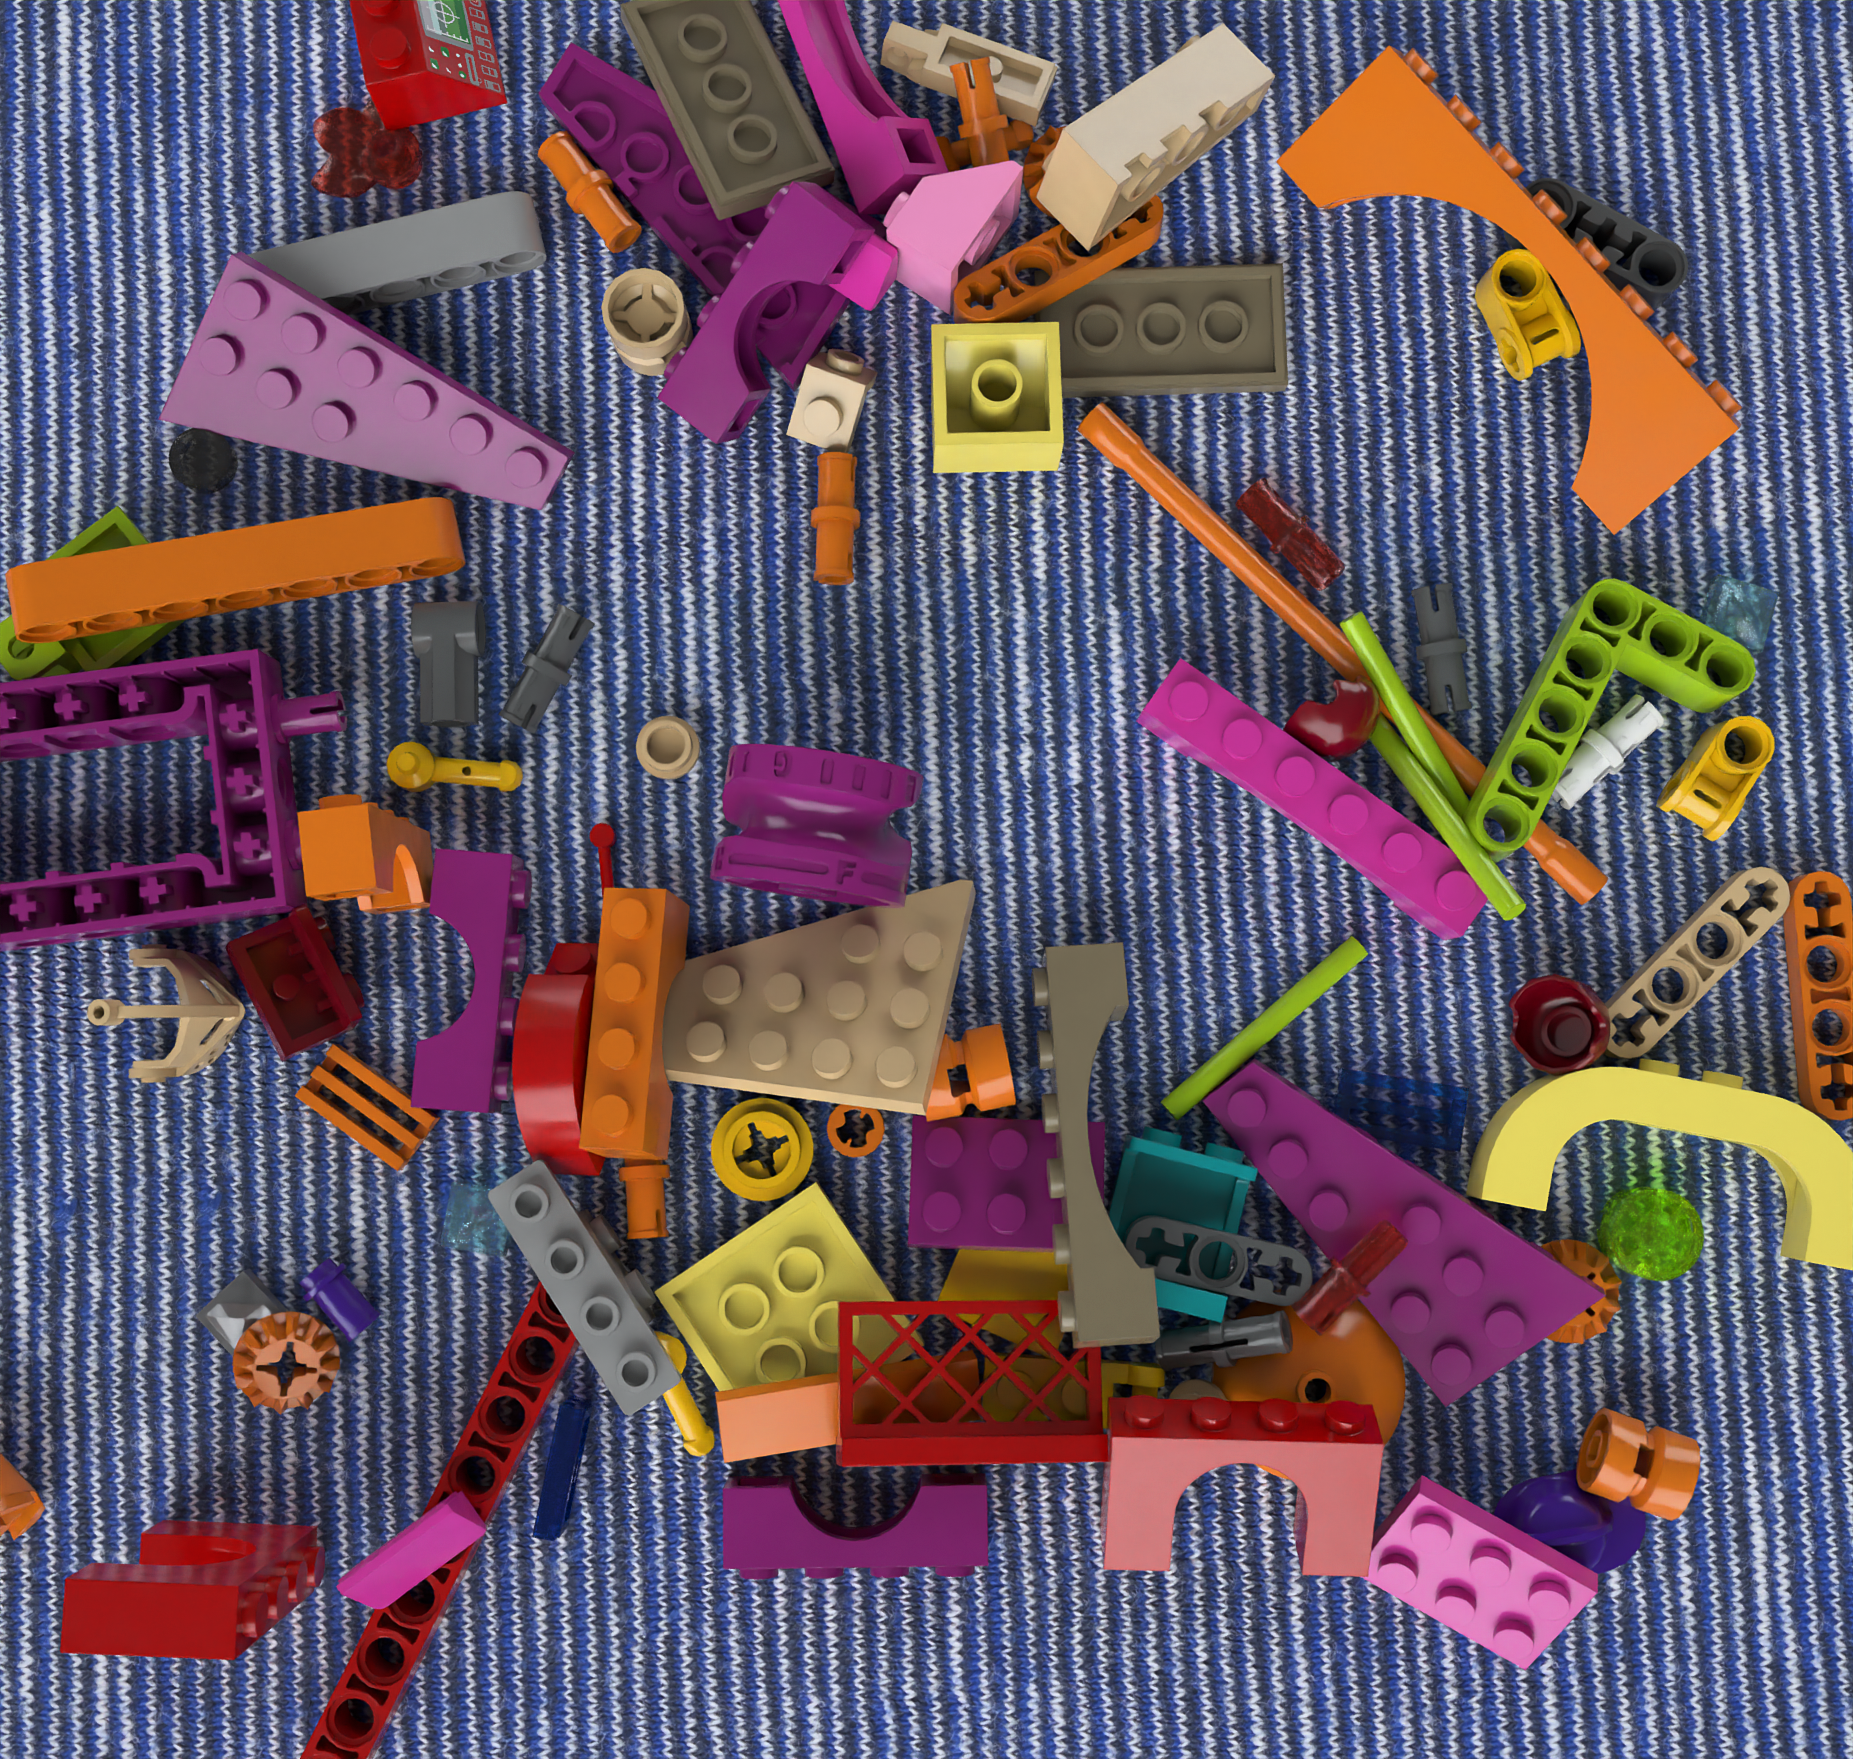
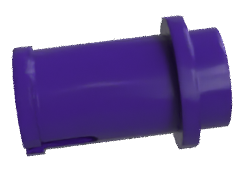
(339, 1298)

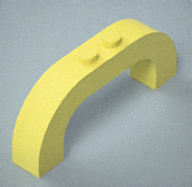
(1812, 1160)

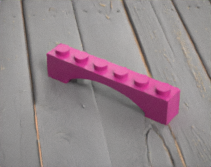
(872, 137)
(1359, 827)

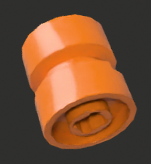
(987, 1072)
(1650, 1467)

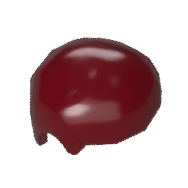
(1342, 725)
(1559, 1024)

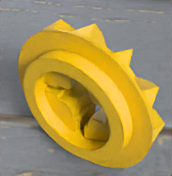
(751, 1178)

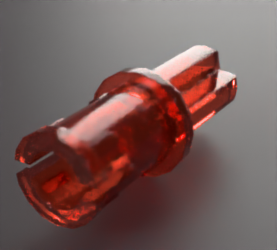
(1290, 534)
(1350, 1276)

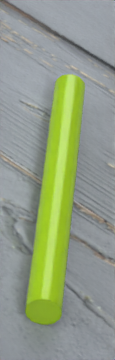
(1403, 709)
(1447, 821)
(1264, 1028)

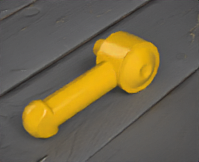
(418, 768)
(698, 1437)

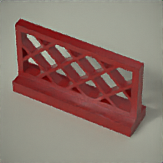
(957, 1441)

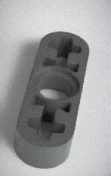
(1260, 1287)

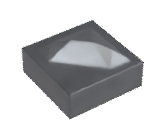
(238, 1308)

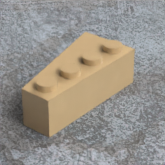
(1150, 133)

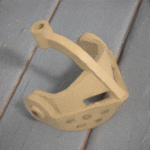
(196, 1011)

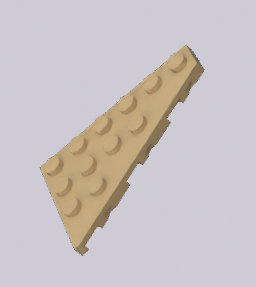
(826, 1008)

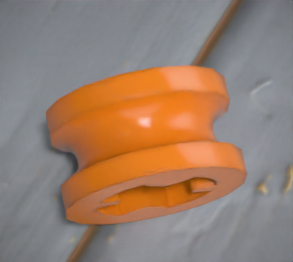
(873, 1136)

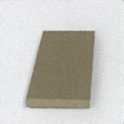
(727, 99)
(1173, 331)

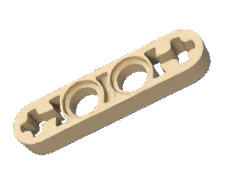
(1696, 969)

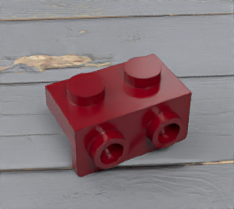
(297, 982)

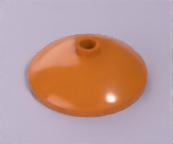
(1351, 1357)

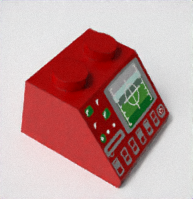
(427, 58)

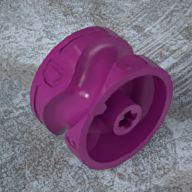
(815, 825)

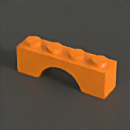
(366, 855)
(626, 1081)

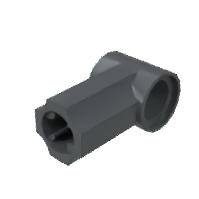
(448, 643)

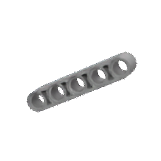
(415, 253)

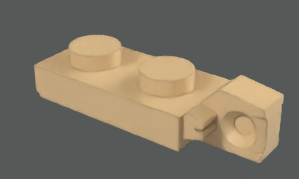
(924, 57)

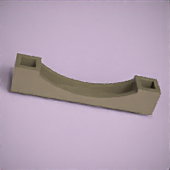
(1108, 1292)

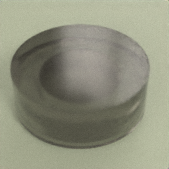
(203, 460)

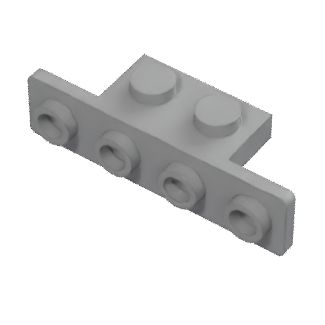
(588, 1284)

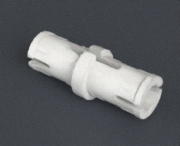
(1605, 749)

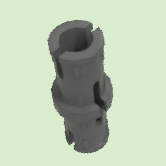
(1441, 649)
(546, 668)
(1224, 1341)

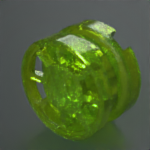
(1650, 1233)

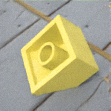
(996, 397)

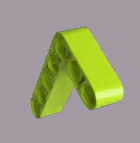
(1572, 700)

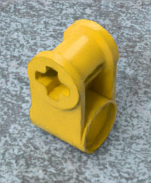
(1526, 319)
(1712, 786)

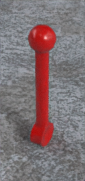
(604, 837)

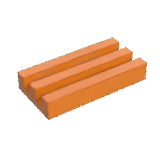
(324, 1076)

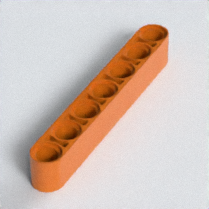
(233, 570)

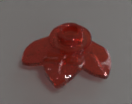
(363, 153)

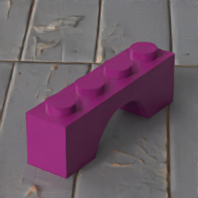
(719, 376)
(482, 901)
(775, 1529)

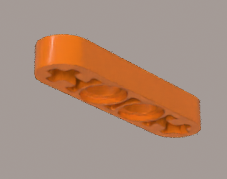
(1052, 255)
(1812, 996)

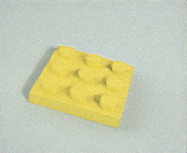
(772, 1294)

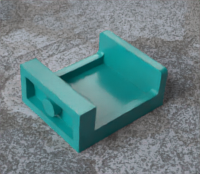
(1186, 1187)

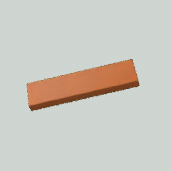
(805, 1410)

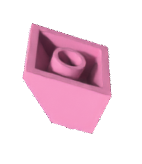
(952, 227)

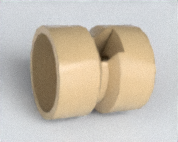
(640, 309)

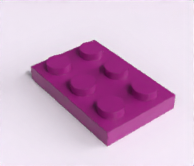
(987, 1183)

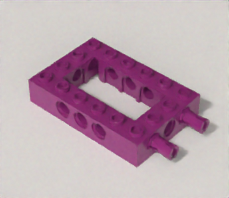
(249, 728)

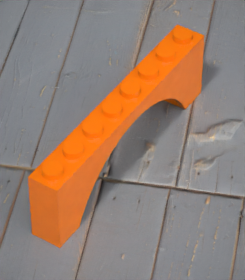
(1647, 405)

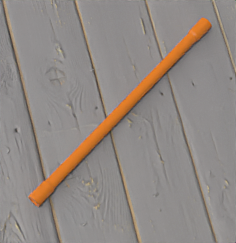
(1127, 451)

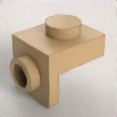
(831, 400)

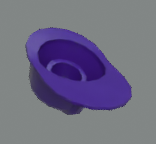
(1574, 1521)

